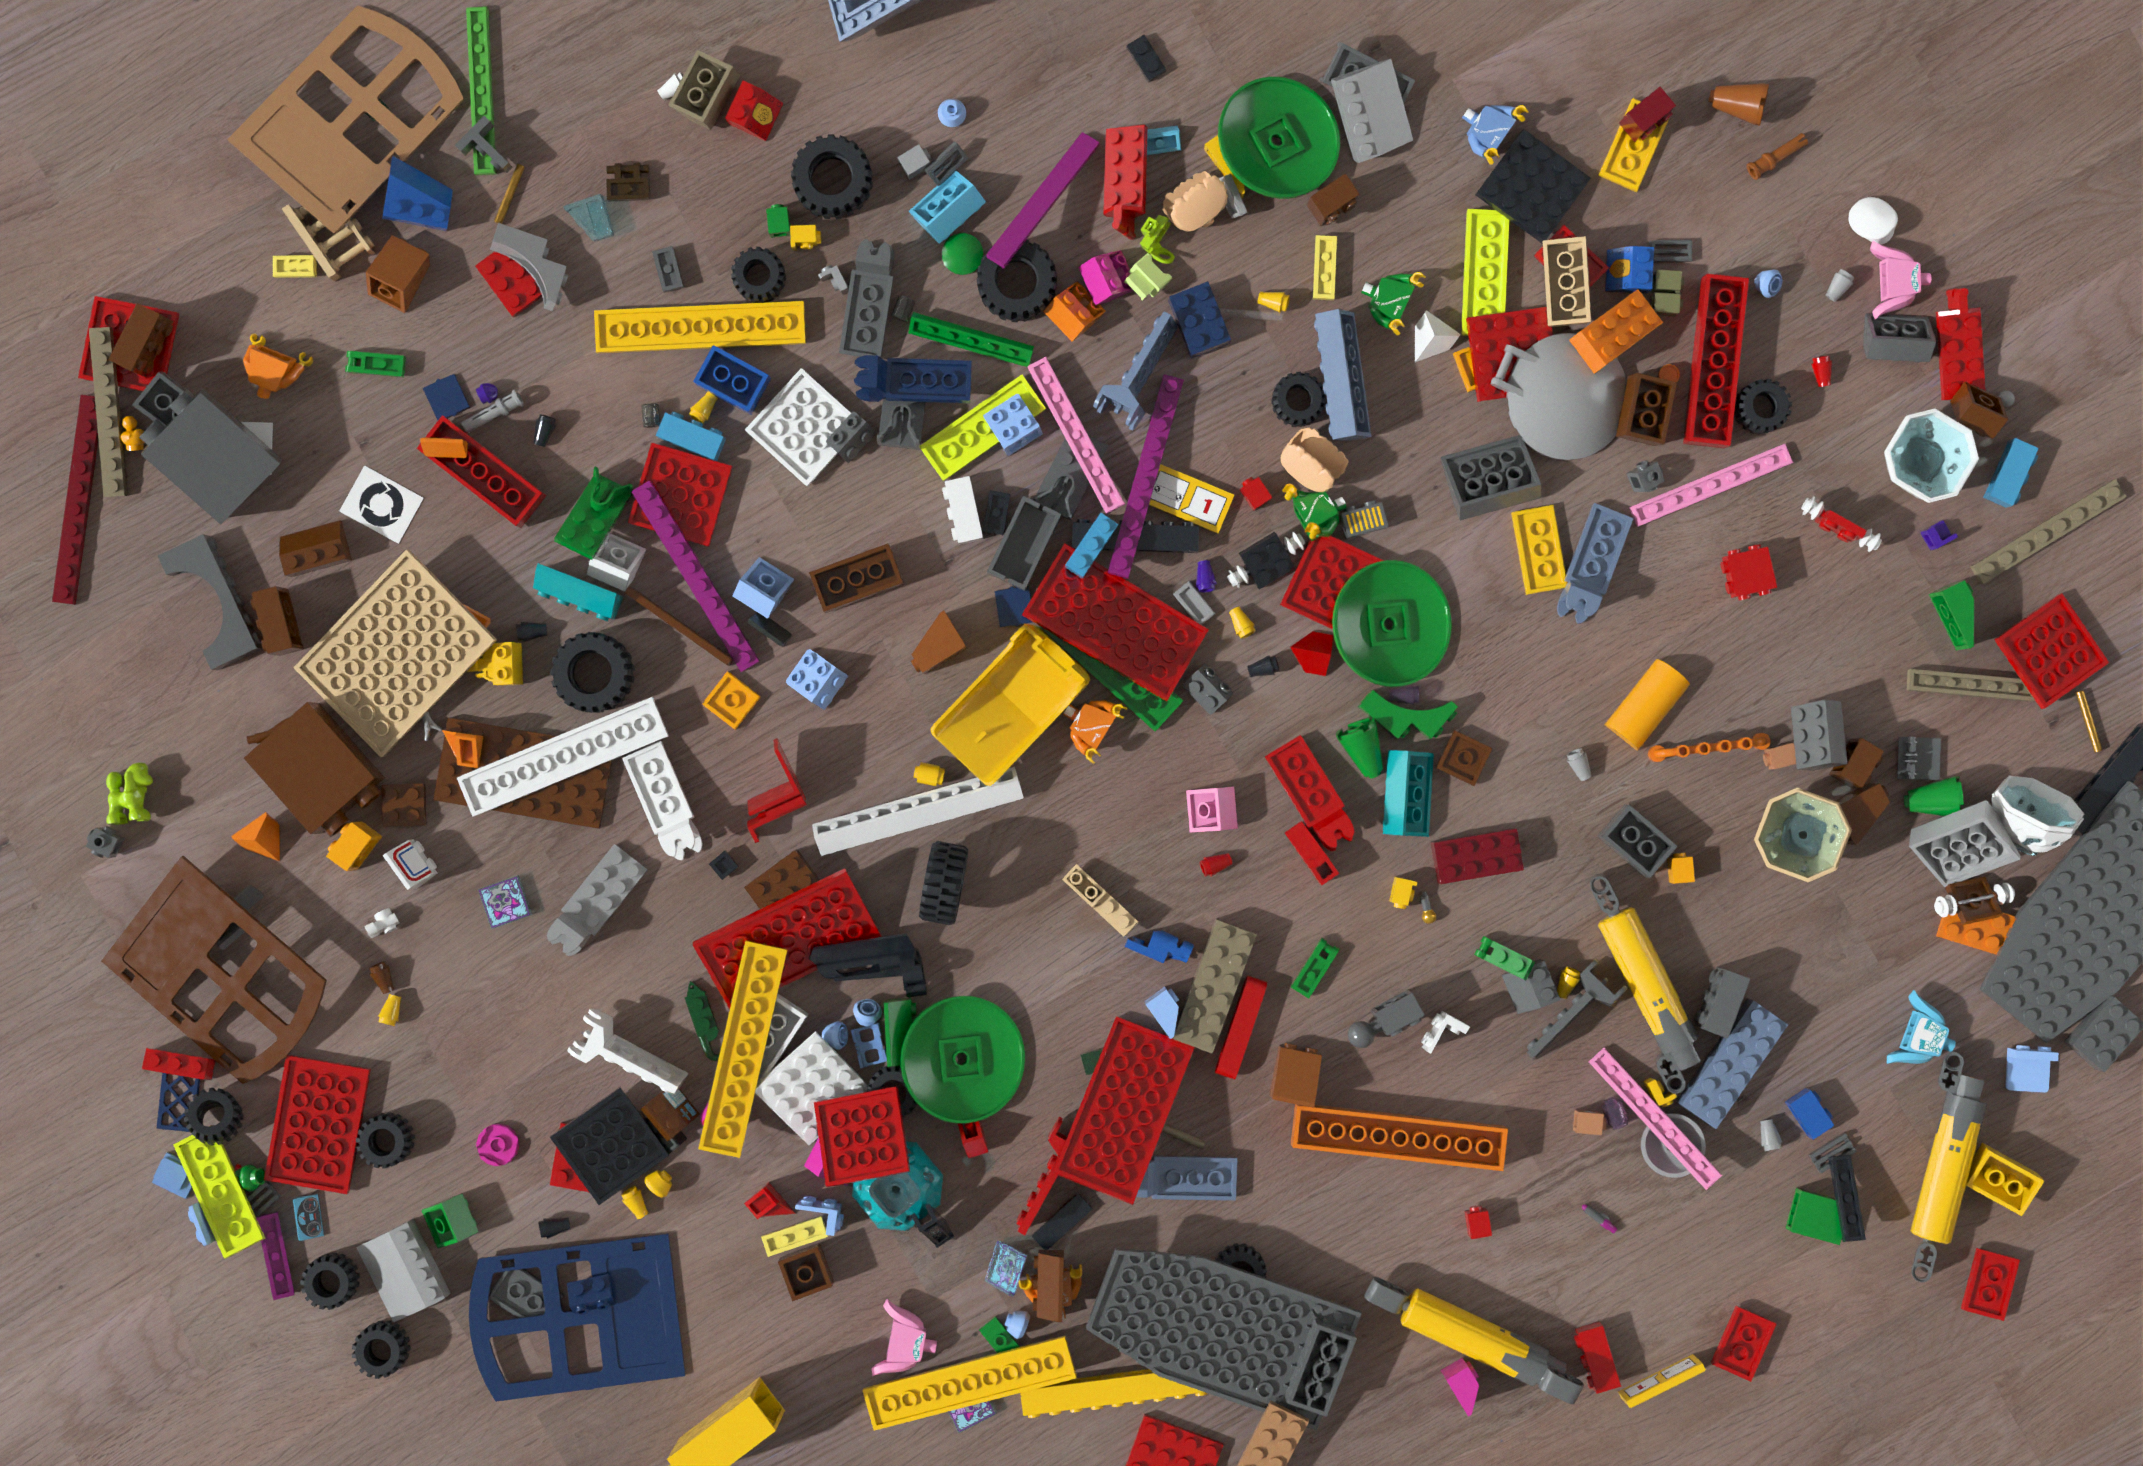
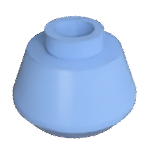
(952, 112)
(1768, 283)
(867, 1012)
(836, 1035)
(1017, 1323)

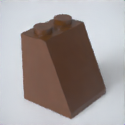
(1863, 808)

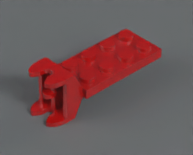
(1311, 792)
(1045, 1181)

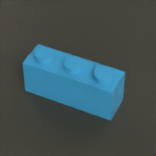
(691, 436)
(2011, 473)
(1091, 545)

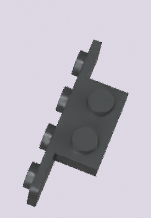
(246, 899)

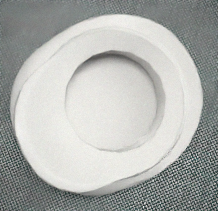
(1873, 219)

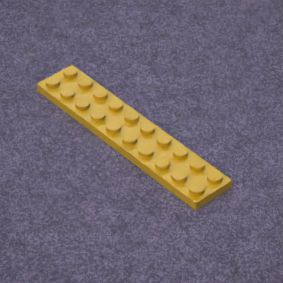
(700, 327)
(742, 1049)
(969, 1383)

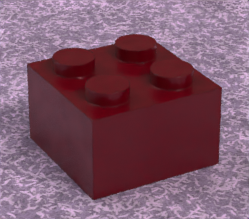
(1644, 117)

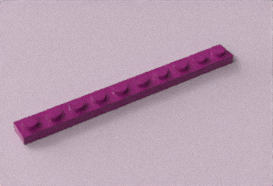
(1145, 476)
(695, 576)

